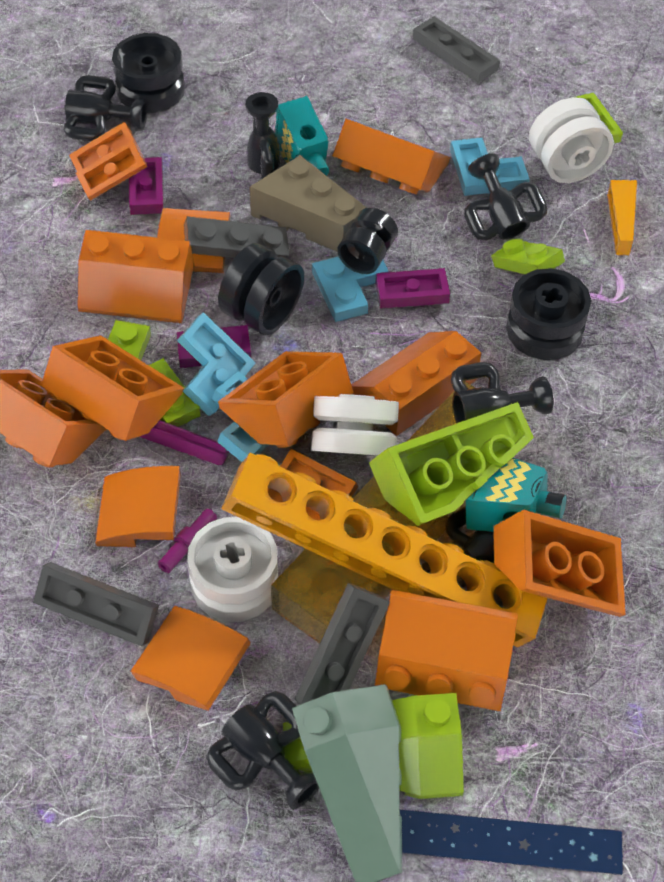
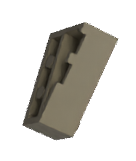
(306, 201)

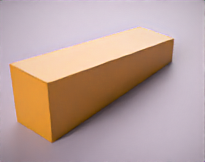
(622, 207)

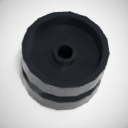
(149, 69)
(261, 288)
(548, 314)

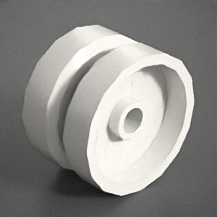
(571, 140)
(354, 424)
(232, 569)

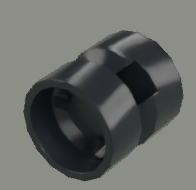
(367, 240)

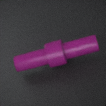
(183, 540)

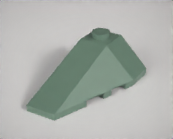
(355, 760)

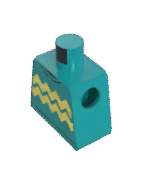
(301, 133)
(509, 491)

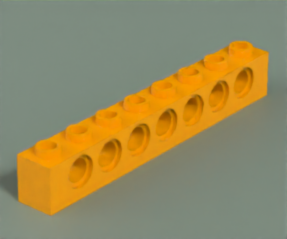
(365, 554)

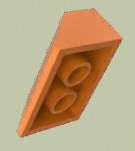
(389, 157)
(134, 276)
(419, 376)
(109, 386)
(279, 399)
(40, 422)
(561, 561)
(446, 649)

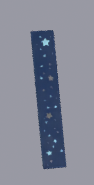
(512, 842)

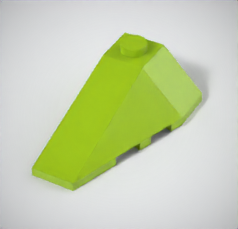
(445, 467)
(428, 747)

